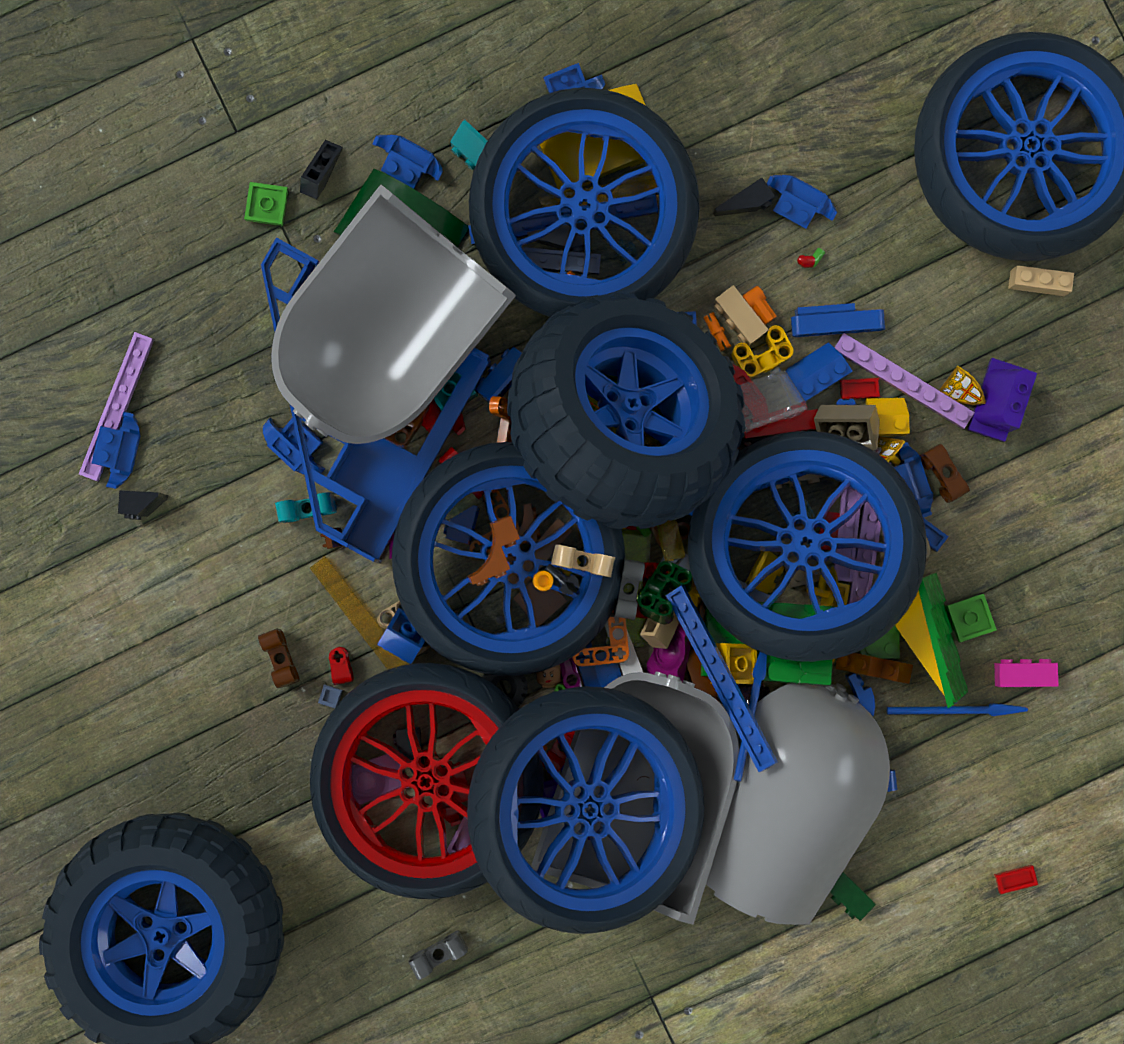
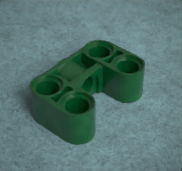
(657, 589)

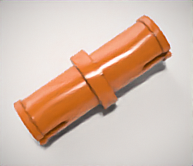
(717, 331)

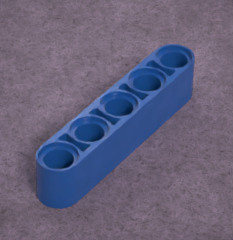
(838, 323)

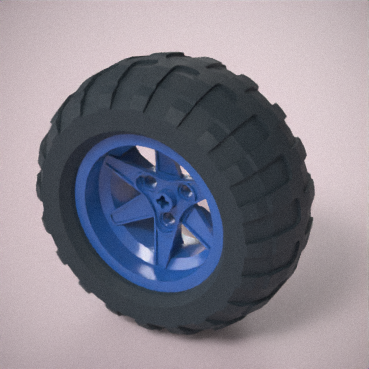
(611, 473)
(90, 969)

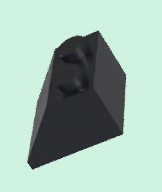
(139, 504)

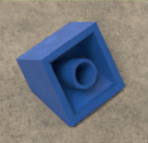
(466, 519)
(401, 638)

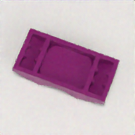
(674, 658)

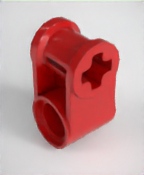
(340, 670)

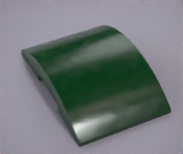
(428, 210)

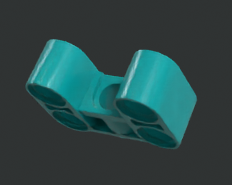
(294, 510)

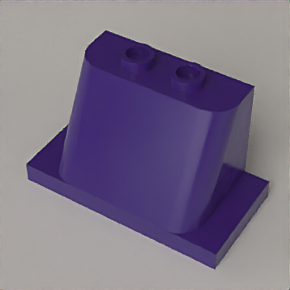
(1006, 398)

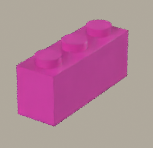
(1026, 673)

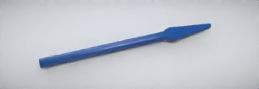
(758, 674)
(993, 709)

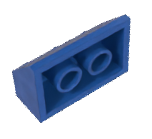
(818, 371)
(500, 376)

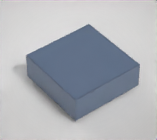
(330, 696)

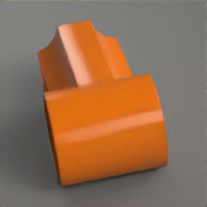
(758, 303)

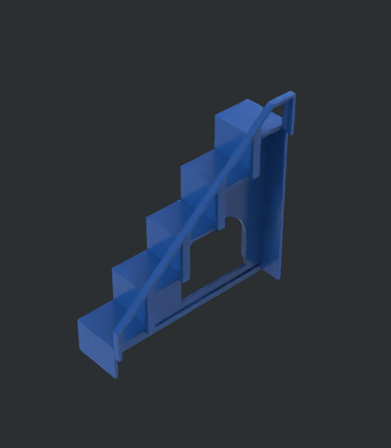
(374, 473)

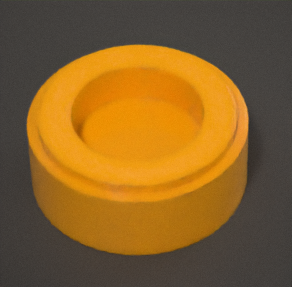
(543, 580)

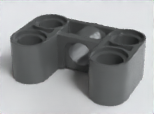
(626, 602)
(424, 961)

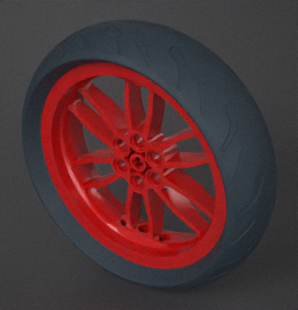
(345, 822)

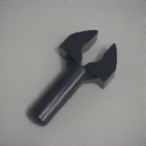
(562, 579)

